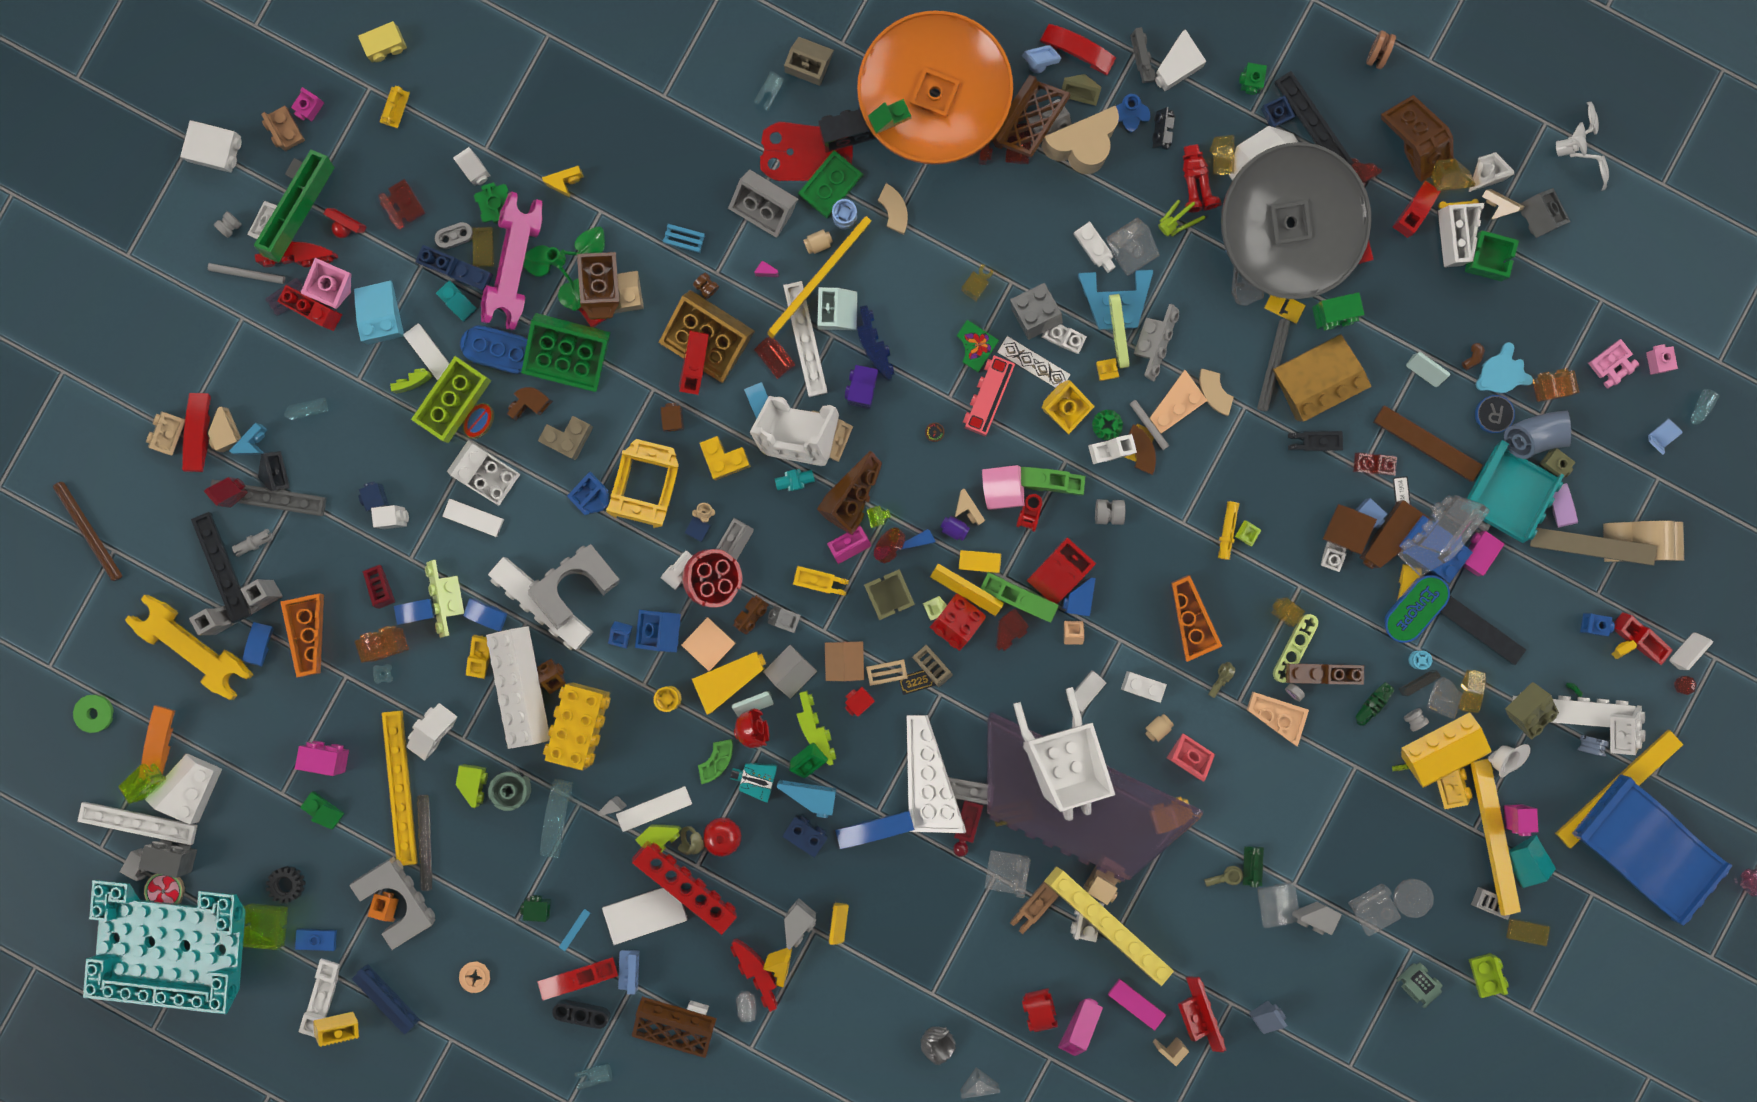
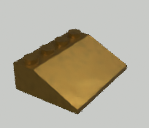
(726, 334)
(1321, 378)

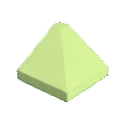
(934, 607)

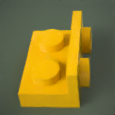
(1454, 789)

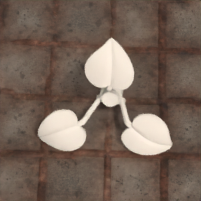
(1578, 140)

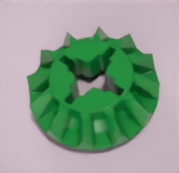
(1098, 423)

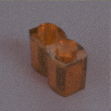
(1556, 385)

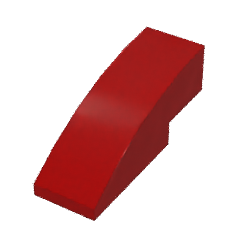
(1647, 641)

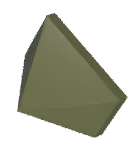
(1082, 89)

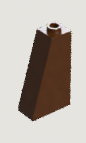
(1391, 534)

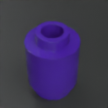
(954, 528)

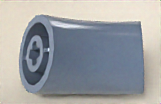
(1539, 434)

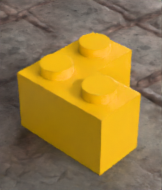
(722, 463)

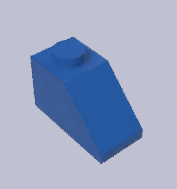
(1080, 599)

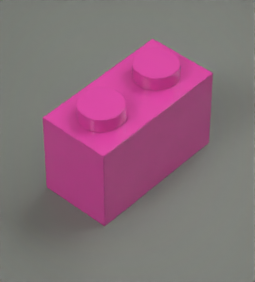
(1485, 550)
(1521, 819)

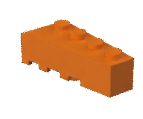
(1194, 623)
(304, 630)

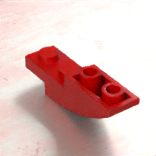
(302, 253)
(752, 965)
(577, 978)

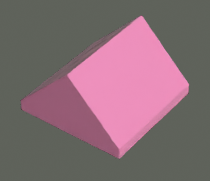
(327, 284)

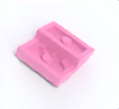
(1003, 487)

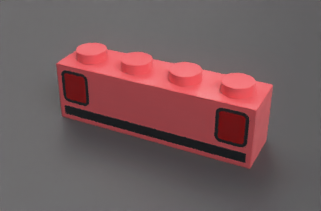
(989, 396)

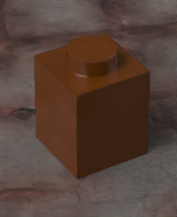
(672, 417)

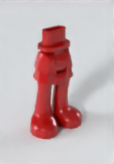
(1194, 169)

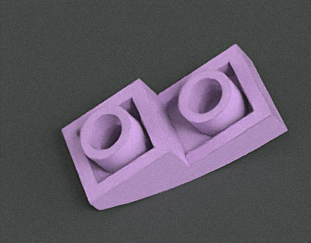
(1564, 508)

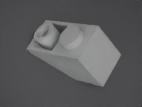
(1319, 916)

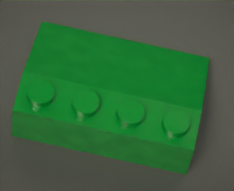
(565, 352)

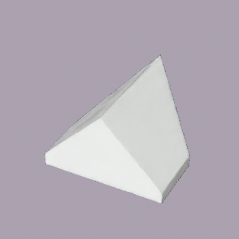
(1490, 170)

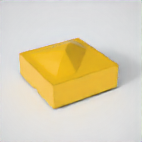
(1624, 648)

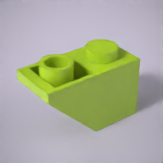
(470, 783)
(659, 834)

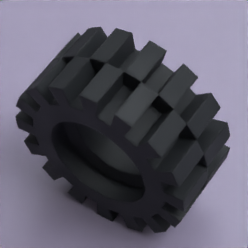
(297, 884)

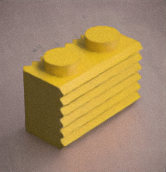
(336, 1029)

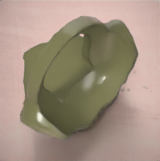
(697, 843)

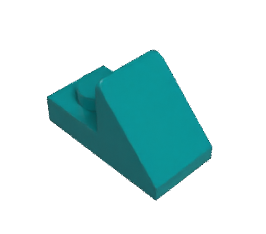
(456, 301)

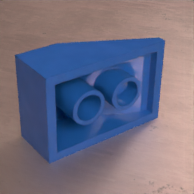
(1449, 569)

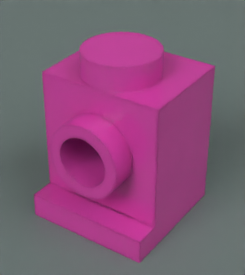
(311, 109)

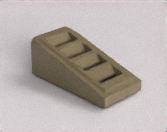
(942, 679)

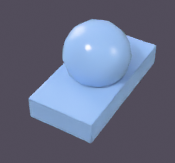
(1040, 58)

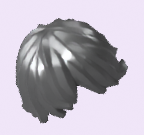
(937, 1044)

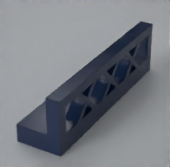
(385, 999)

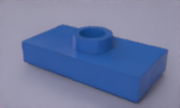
(315, 939)

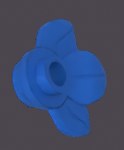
(1132, 115)

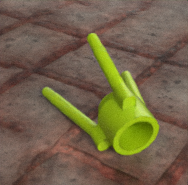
(1168, 225)

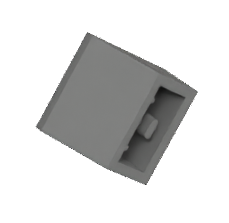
(797, 921)

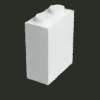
(211, 146)

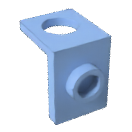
(1664, 435)

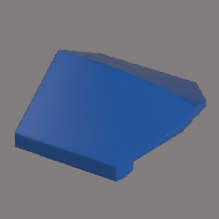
(589, 495)

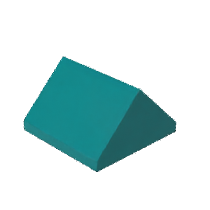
(1531, 862)

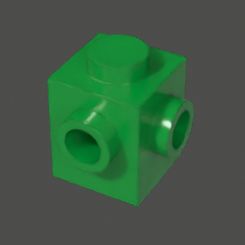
(1253, 78)

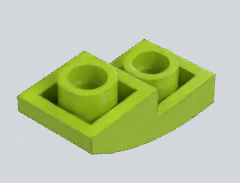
(416, 379)

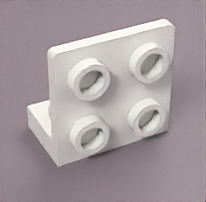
(1627, 732)

